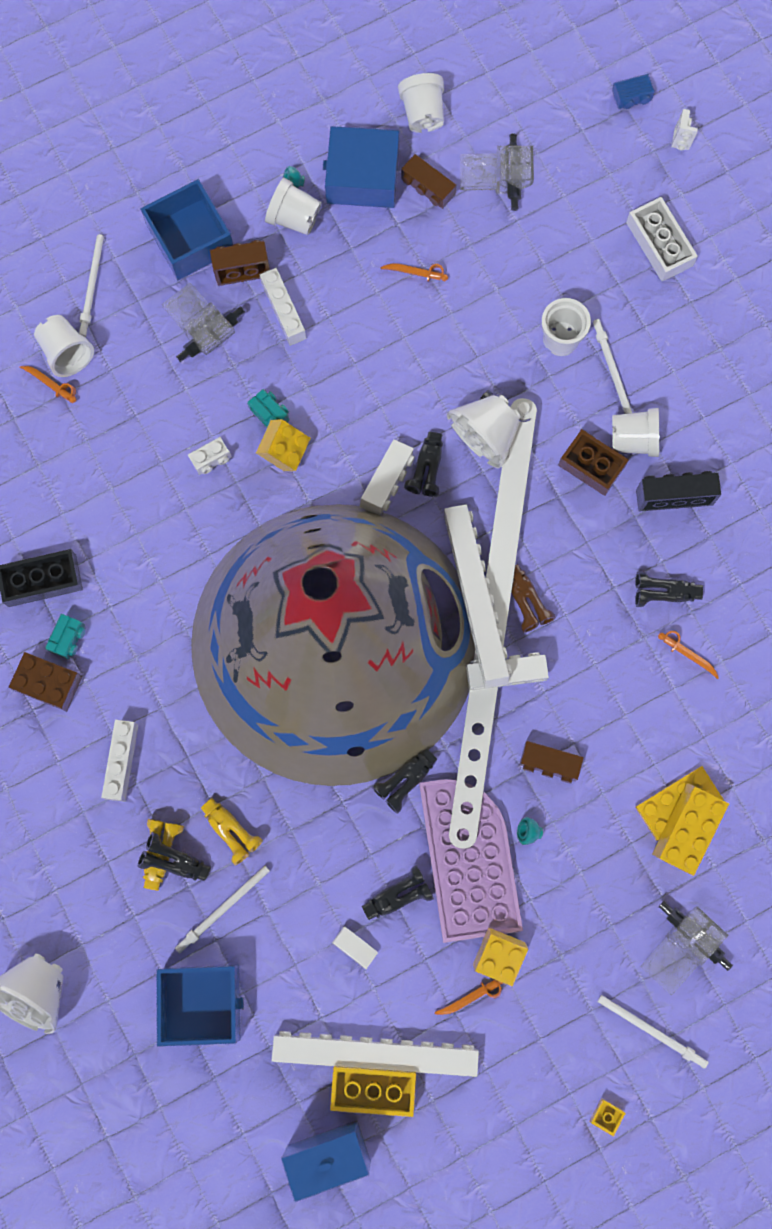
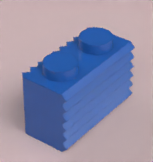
(633, 91)

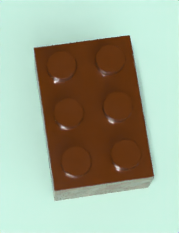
(239, 262)
(593, 462)
(45, 681)

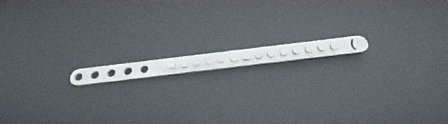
(500, 575)

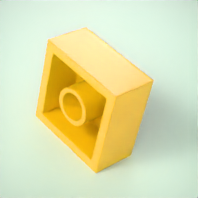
(607, 1117)

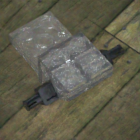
(505, 171)
(200, 321)
(685, 947)

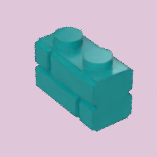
(266, 408)
(65, 636)

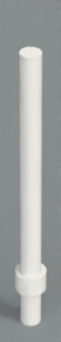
(85, 317)
(602, 338)
(193, 936)
(687, 1052)

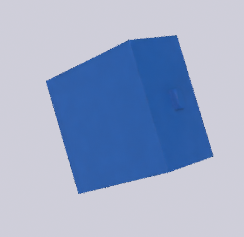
(361, 167)
(186, 228)
(198, 1005)
(326, 1161)

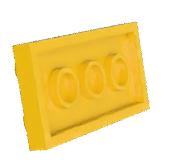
(659, 807)

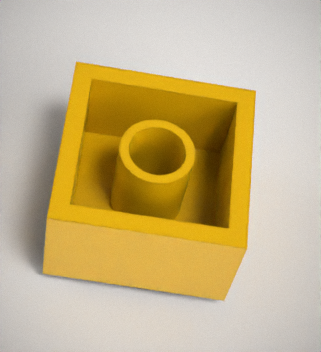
(283, 445)
(500, 956)

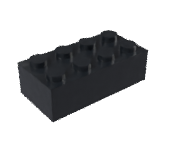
(678, 491)
(39, 578)

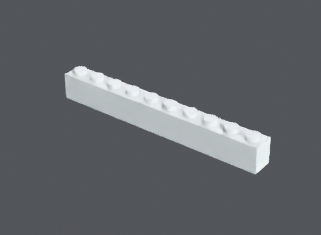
(476, 596)
(375, 1055)

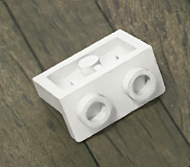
(683, 133)
(210, 456)

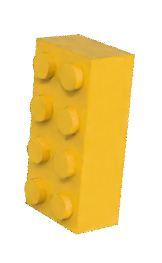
(690, 829)
(373, 1091)

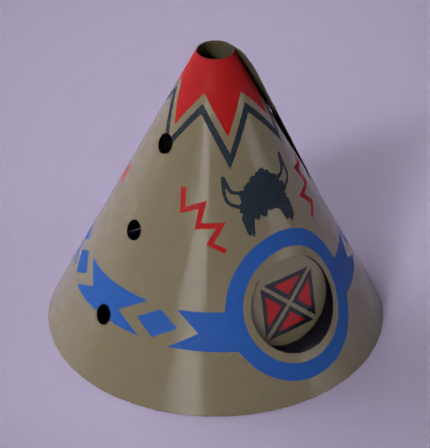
(265, 640)

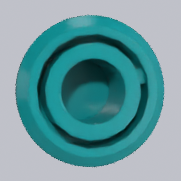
(294, 176)
(528, 831)

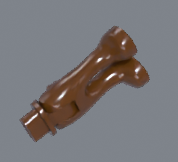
(522, 589)

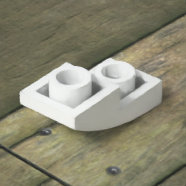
(355, 947)

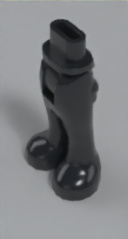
(428, 456)
(676, 590)
(413, 771)
(183, 866)
(388, 900)

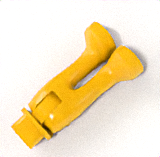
(222, 822)
(152, 874)

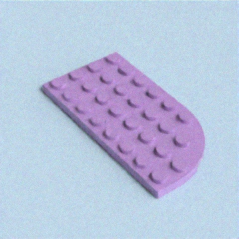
(474, 883)

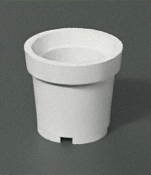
(423, 101)
(292, 208)
(561, 315)
(63, 346)
(637, 432)

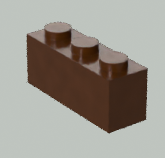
(428, 181)
(551, 762)

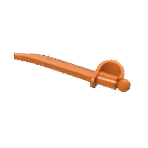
(418, 272)
(60, 390)
(686, 652)
(472, 997)

